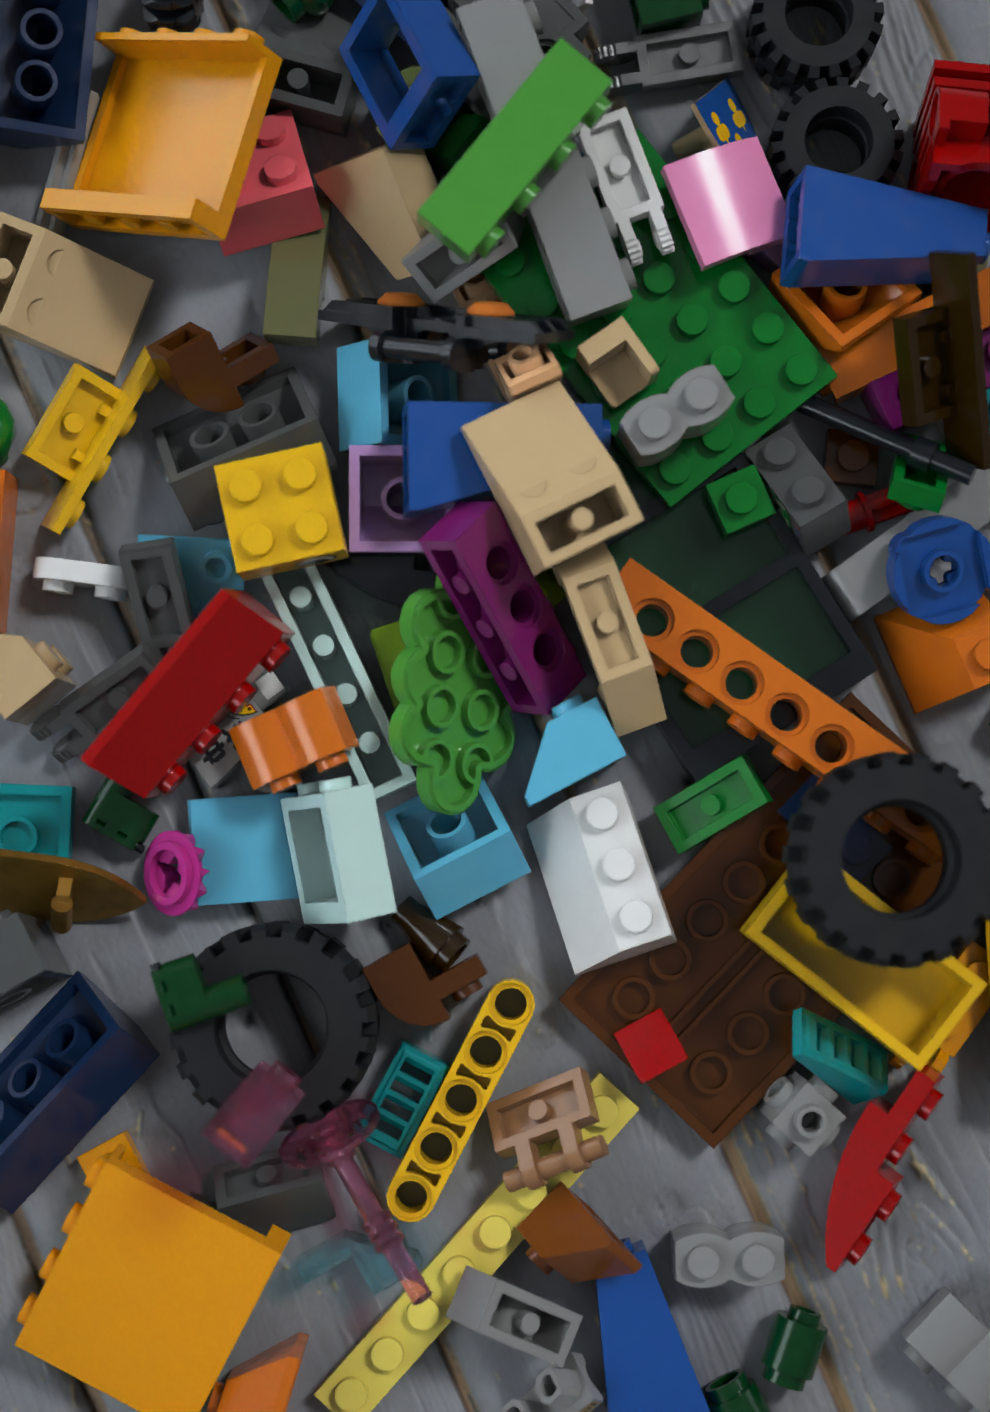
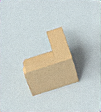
(617, 363)

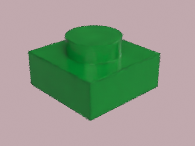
(739, 500)

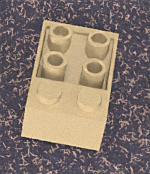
(67, 296)
(551, 477)

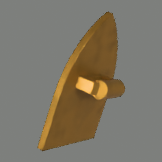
(62, 889)

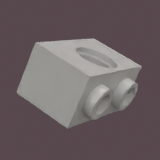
(514, 1316)

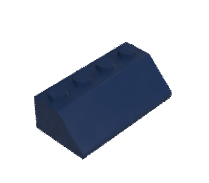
(45, 71)
(62, 1081)

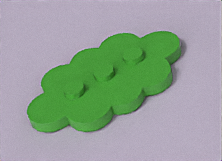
(450, 705)

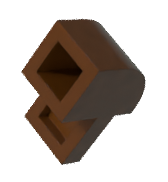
(209, 376)
(411, 993)

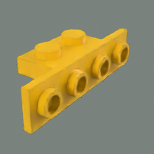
(82, 429)

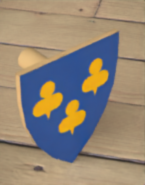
(721, 121)

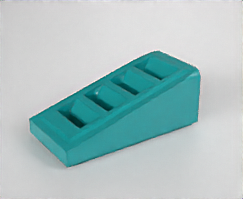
(843, 1058)
(423, 1060)

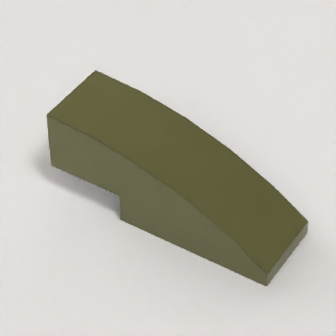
(298, 285)

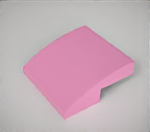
(727, 201)

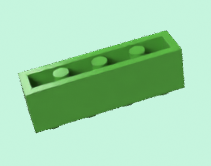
(515, 151)

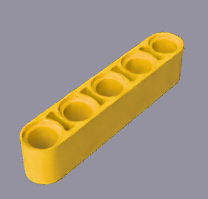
(459, 1124)

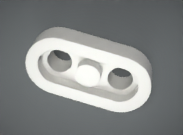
(63, 575)

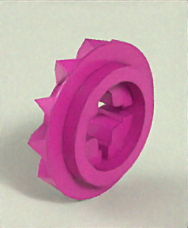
(162, 879)

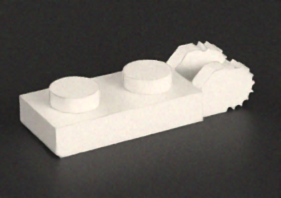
(626, 182)

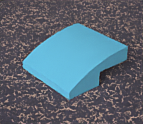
(243, 848)

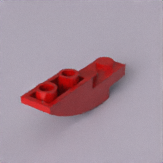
(863, 1180)

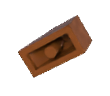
(574, 1240)

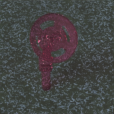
(338, 1151)

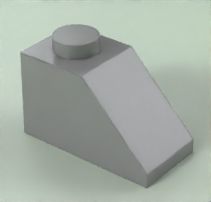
(442, 271)

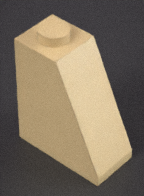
(381, 199)

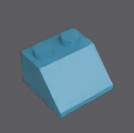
(376, 392)
(572, 748)
(458, 854)

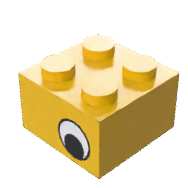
(281, 511)

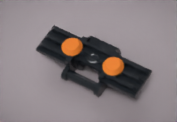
(456, 337)

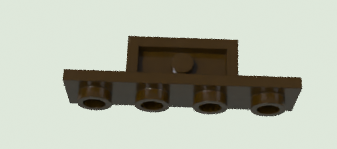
(944, 359)

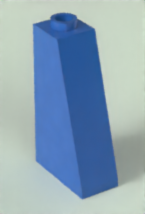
(870, 232)
(438, 460)
(641, 1345)

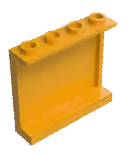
(171, 134)
(146, 1290)

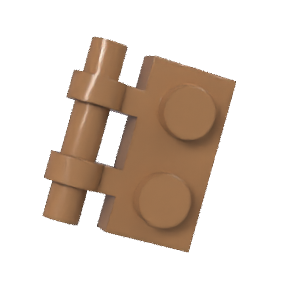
(542, 1114)

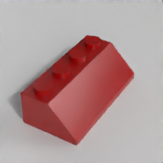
(190, 695)

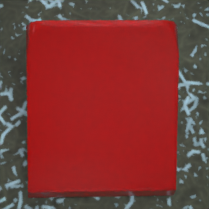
(650, 1045)

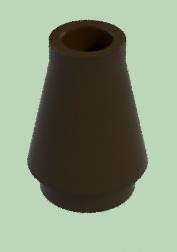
(435, 941)

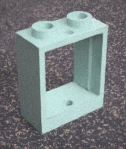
(338, 852)

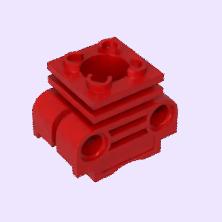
(954, 135)

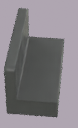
(272, 1193)

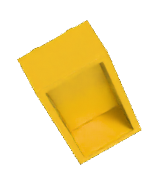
(899, 1007)

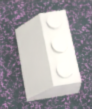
(600, 879)

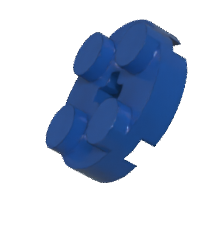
(912, 556)

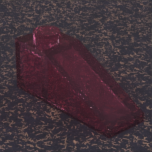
(255, 1112)

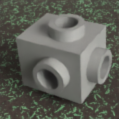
(801, 1112)

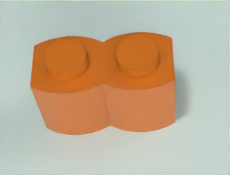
(293, 739)

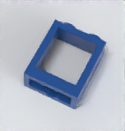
(420, 113)

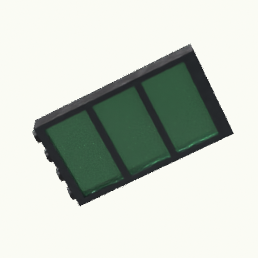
(753, 584)

